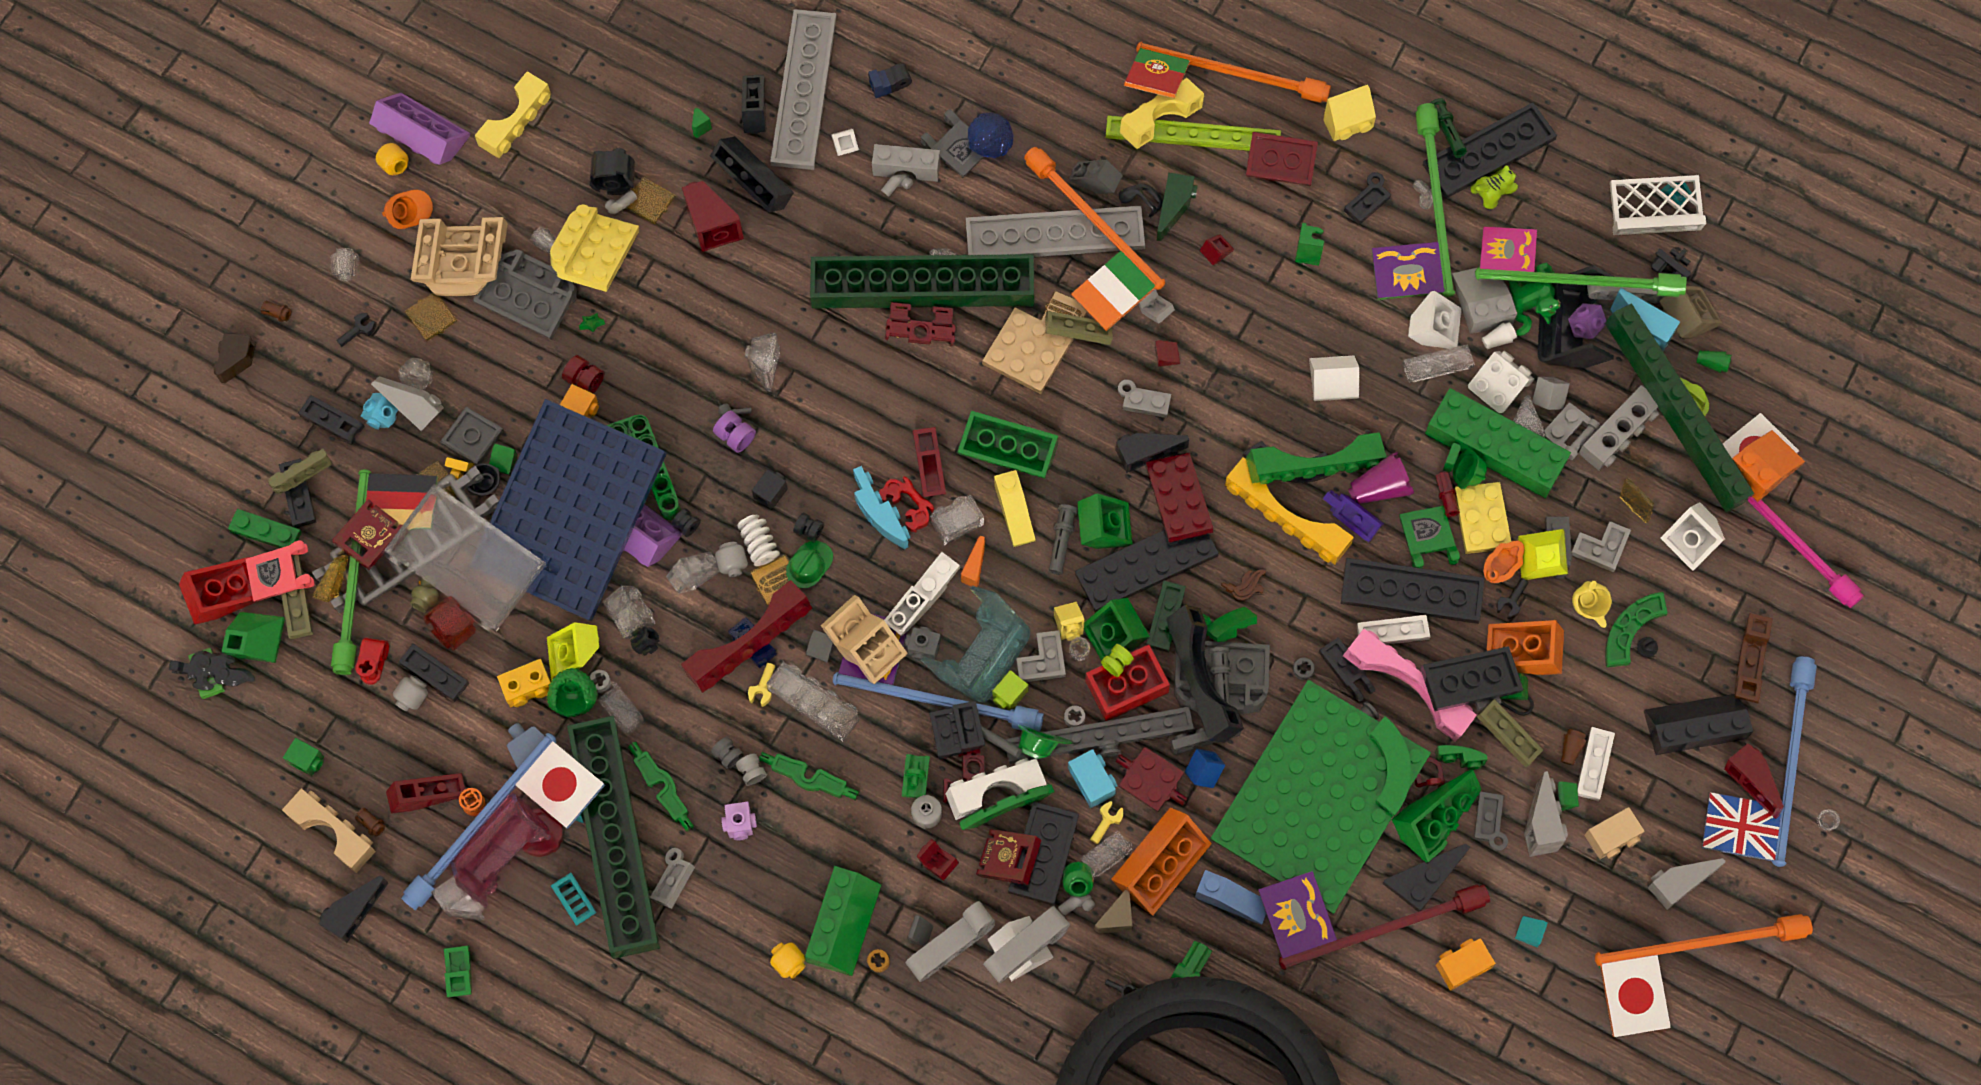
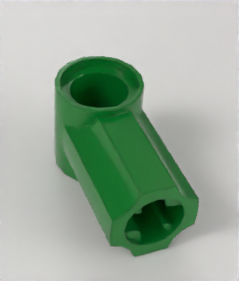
(1193, 962)

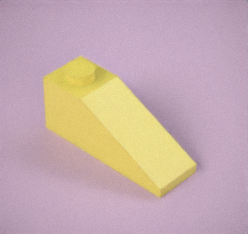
(1014, 508)

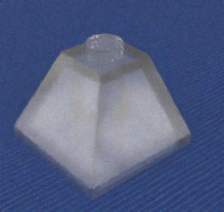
(763, 358)

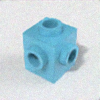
(379, 412)

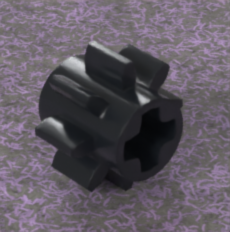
(644, 640)

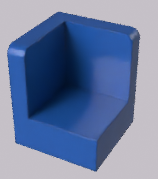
(1204, 768)

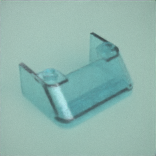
(991, 652)

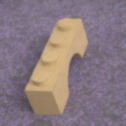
(308, 812)

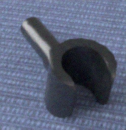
(1122, 989)

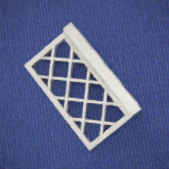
(1654, 223)

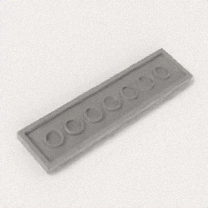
(803, 89)
(1053, 232)

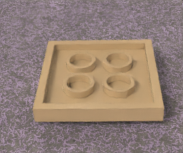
(1026, 351)

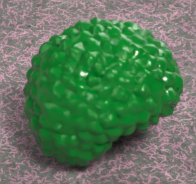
(571, 693)

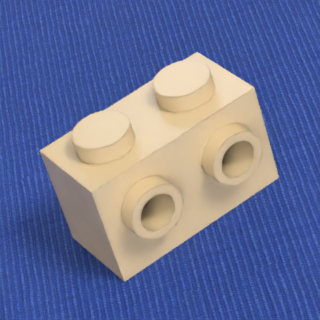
(1614, 834)

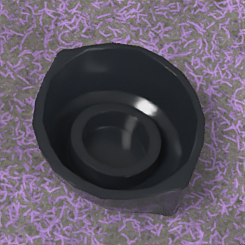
(488, 484)

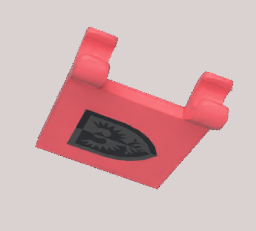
(275, 572)

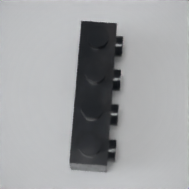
(751, 174)

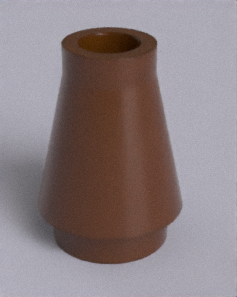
(1572, 746)

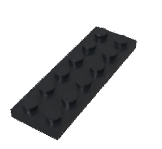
(1493, 149)
(1142, 567)
(1412, 590)

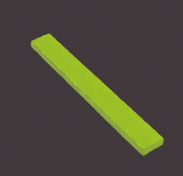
(1194, 134)

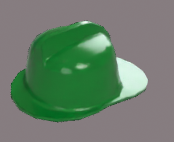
(1469, 469)
(809, 564)
(1037, 743)

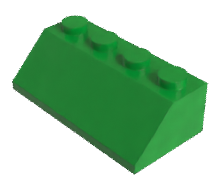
(1008, 444)
(842, 921)

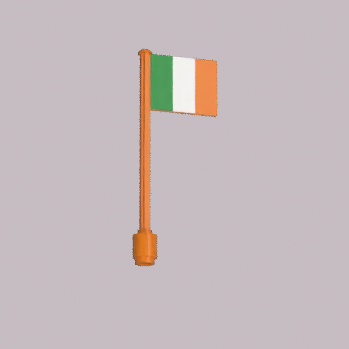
(1118, 283)

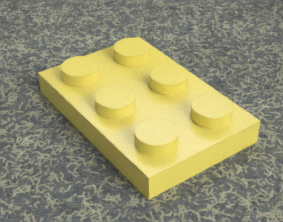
(1482, 517)

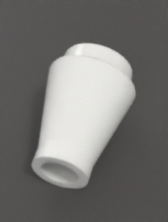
(1499, 336)

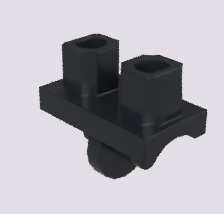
(1663, 260)

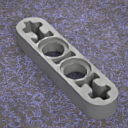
(1610, 293)

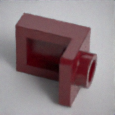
(937, 860)

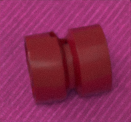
(581, 374)

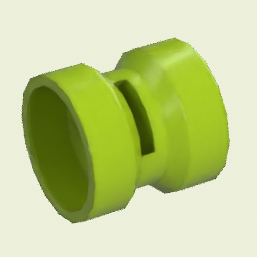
(1117, 660)

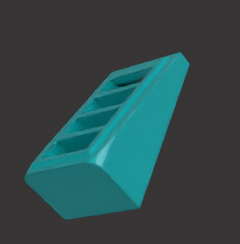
(562, 882)

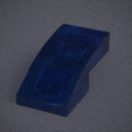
(764, 654)

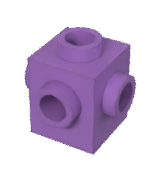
(1587, 321)

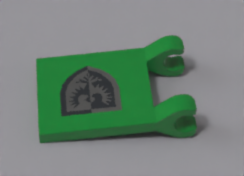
(1427, 533)

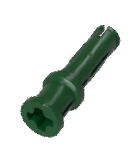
(1457, 146)

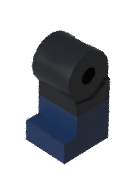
(889, 80)

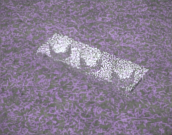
(1438, 363)

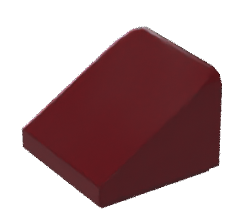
(1216, 249)
(1166, 353)

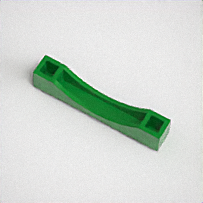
(1273, 464)

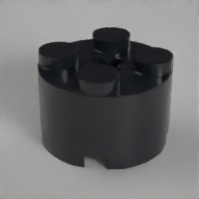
(612, 171)

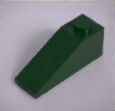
(1176, 201)

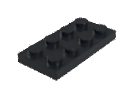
(1471, 678)
(1056, 832)

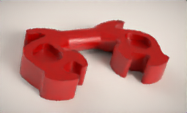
(919, 517)

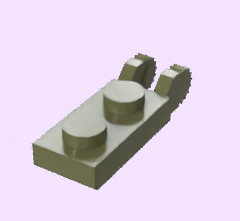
(300, 472)

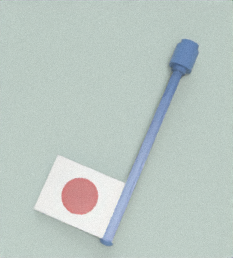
(546, 777)

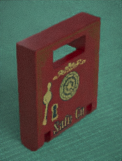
(369, 529)
(1002, 856)

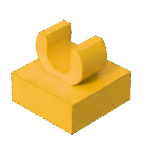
(458, 467)

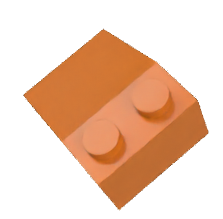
(1767, 463)
(1533, 645)

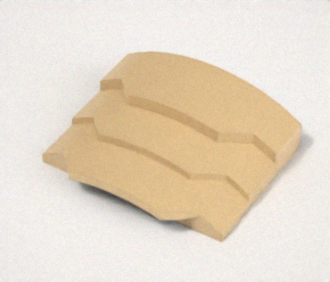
(458, 257)

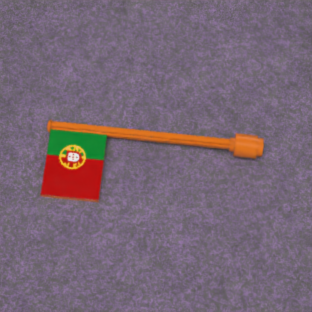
(1163, 70)

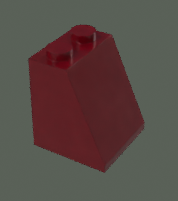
(711, 217)

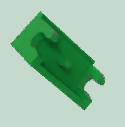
(1309, 249)

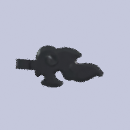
(216, 664)

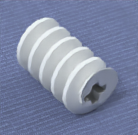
(757, 541)

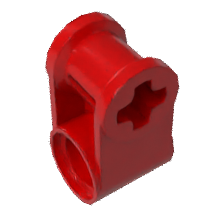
(371, 656)

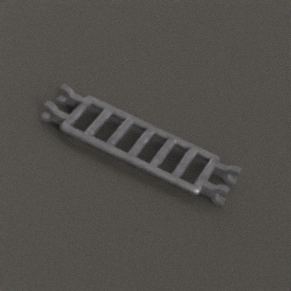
(471, 477)

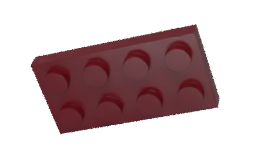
(1179, 497)

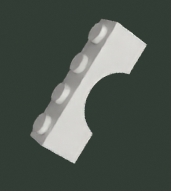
(967, 796)

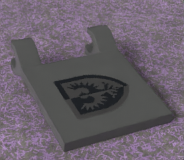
(954, 146)

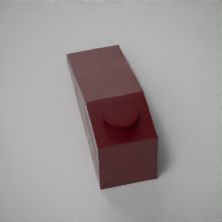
(1753, 774)
(424, 792)

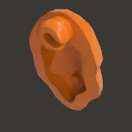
(1504, 561)

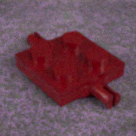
(1151, 779)

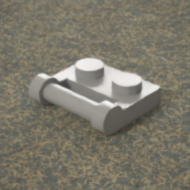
(1566, 424)

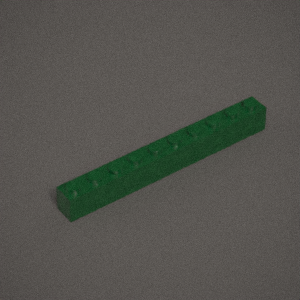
(1679, 408)

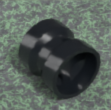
(808, 527)

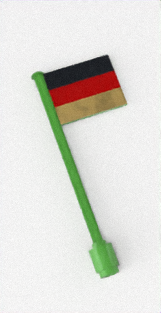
(398, 497)

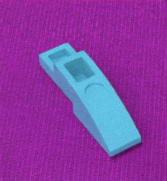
(879, 514)

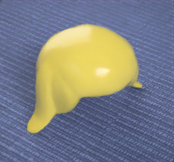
(1592, 601)

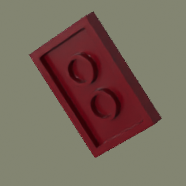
(1281, 159)

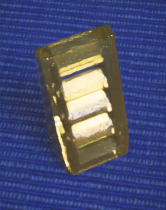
(331, 582)

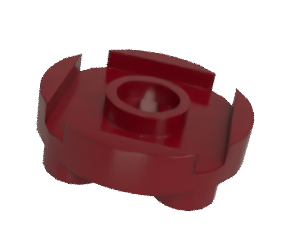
(546, 846)

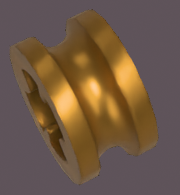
(873, 966)

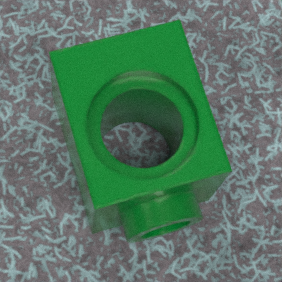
(304, 757)

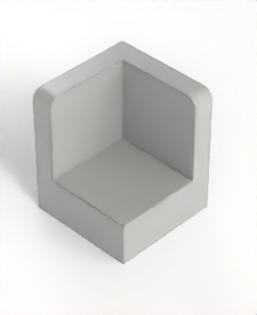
(1550, 393)

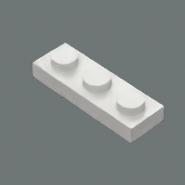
(1398, 629)
(1595, 763)

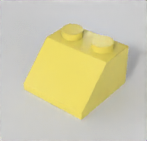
(1350, 113)

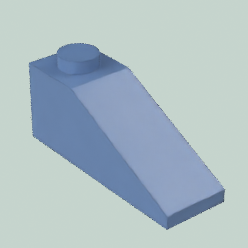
(1230, 897)

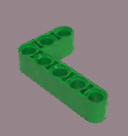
(662, 497)

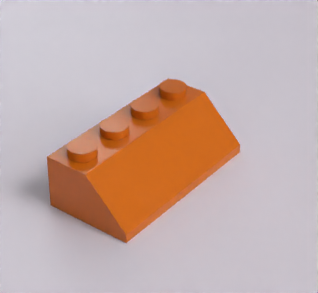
(1162, 860)

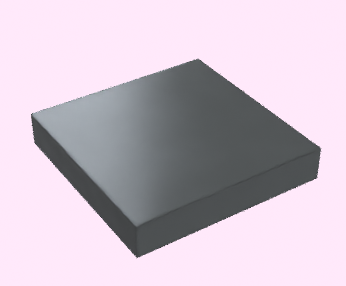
(472, 436)

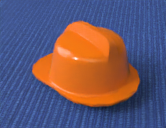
(408, 208)

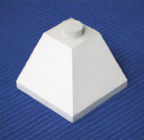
(1436, 322)
(1694, 536)

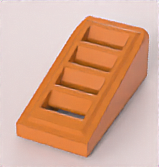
(972, 569)

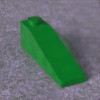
(1432, 818)

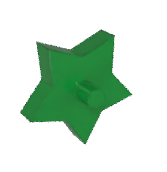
(591, 322)

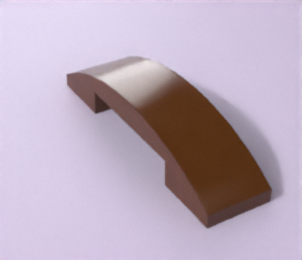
(1751, 658)

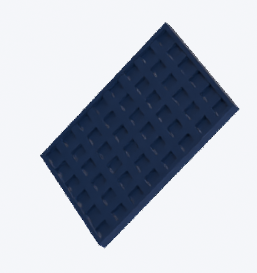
(576, 503)

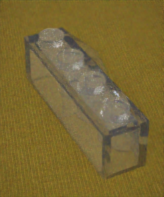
(813, 701)

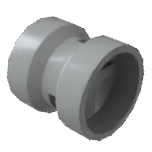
(750, 768)

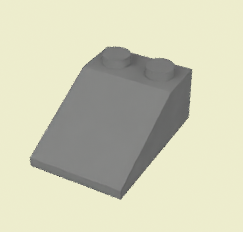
(1483, 301)

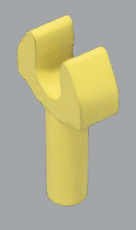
(762, 687)
(1106, 822)

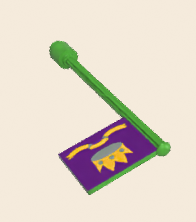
(1424, 266)

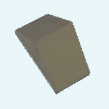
(1118, 916)

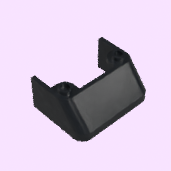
(1557, 340)

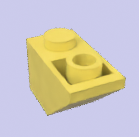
(1069, 621)

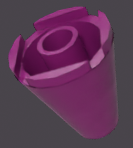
(1382, 482)

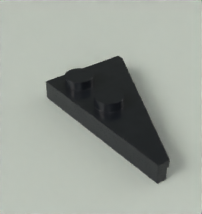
(1423, 880)

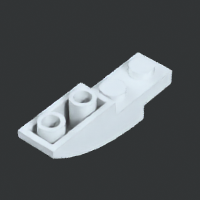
(922, 595)

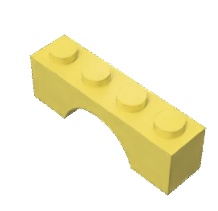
(1139, 125)
(498, 135)

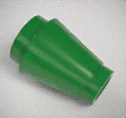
(1715, 360)

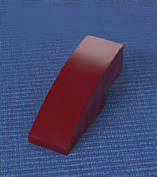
(929, 462)

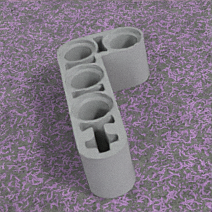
(952, 942)
(1025, 945)

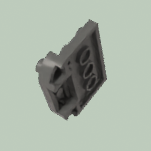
(528, 293)
(1246, 681)

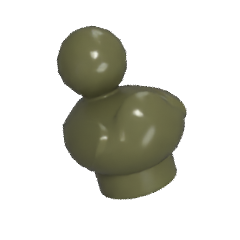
(424, 596)

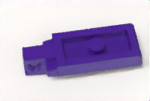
(1353, 515)

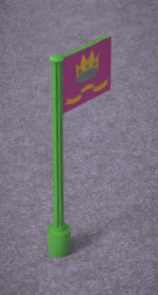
(1511, 256)

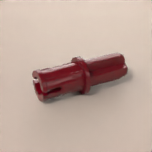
(1447, 494)

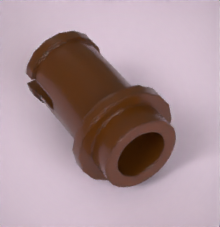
(282, 313)
(374, 825)

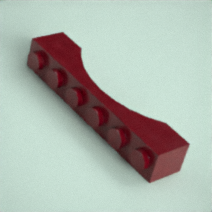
(713, 664)

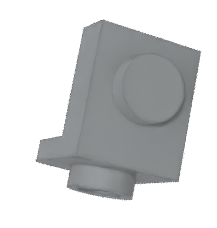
(1156, 307)

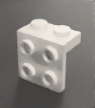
(1500, 381)

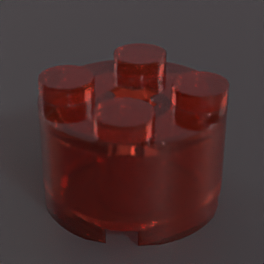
(450, 623)

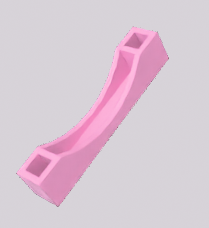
(1371, 654)

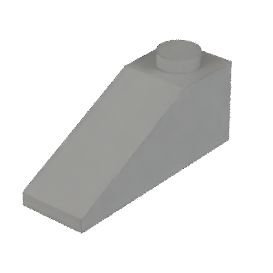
(411, 402)
(1680, 880)

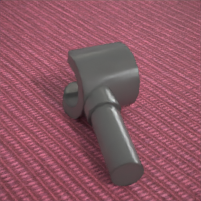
(725, 408)

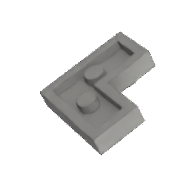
(1602, 552)
(1048, 663)

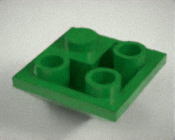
(254, 637)

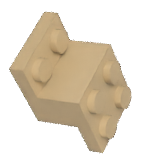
(864, 639)

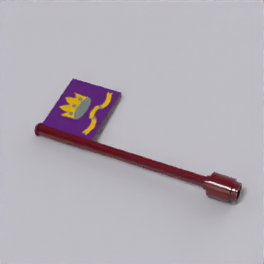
(1304, 927)

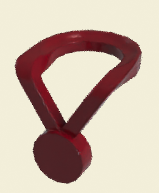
(1433, 781)

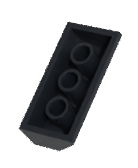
(1698, 724)

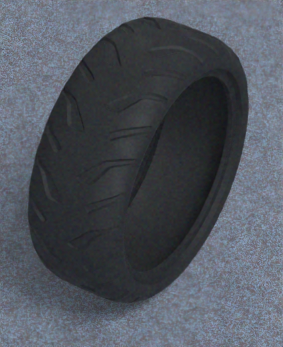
(1199, 1004)

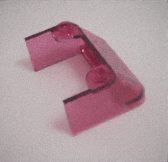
(495, 845)

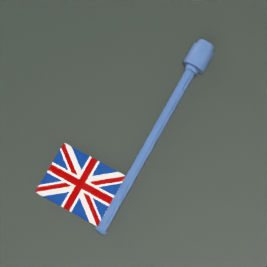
(1743, 824)

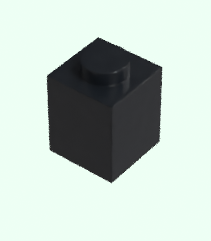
(770, 489)

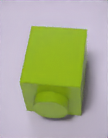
(1009, 691)

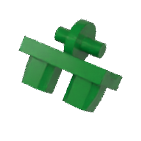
(915, 776)

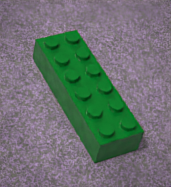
(1499, 441)

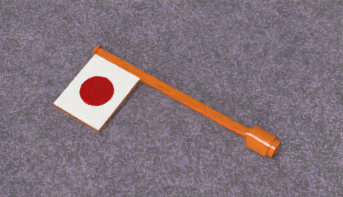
(1635, 981)

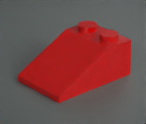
(216, 590)

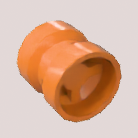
(473, 806)

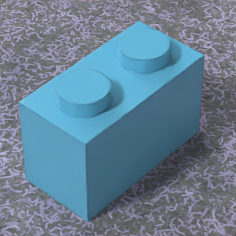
(1092, 778)

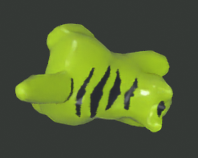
(1494, 186)

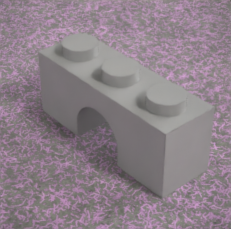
(921, 162)

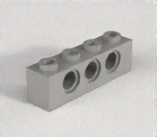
(1596, 452)

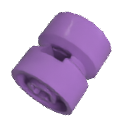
(736, 433)

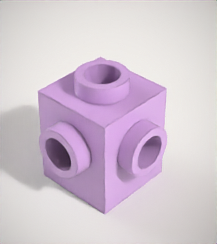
(739, 813)

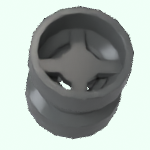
(727, 752)

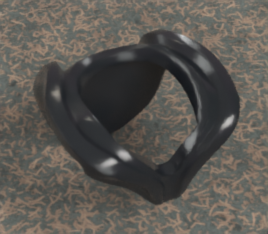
(1128, 194)

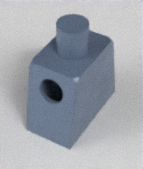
(523, 742)

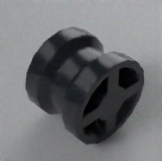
(686, 522)

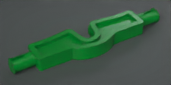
(820, 781)
(668, 796)

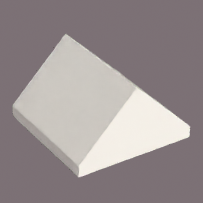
(1334, 378)
(1008, 932)

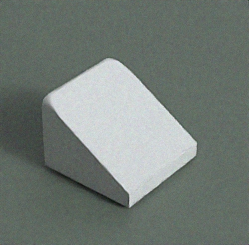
(845, 142)

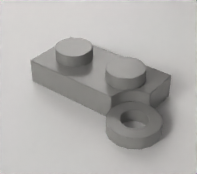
(1144, 400)
(673, 879)

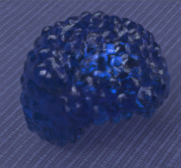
(990, 135)

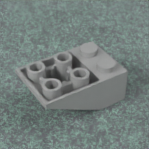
(1544, 828)

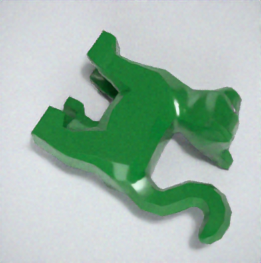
(1533, 294)

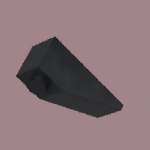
(753, 104)
(1141, 448)
(348, 912)

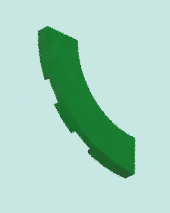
(1628, 623)
(1398, 765)
(1005, 805)

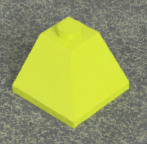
(1543, 554)
(572, 647)

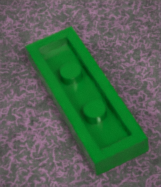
(263, 529)

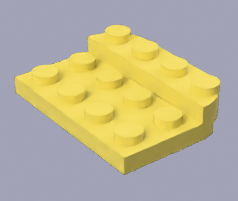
(591, 248)

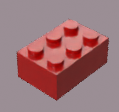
(1137, 685)

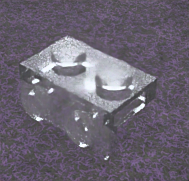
(628, 610)

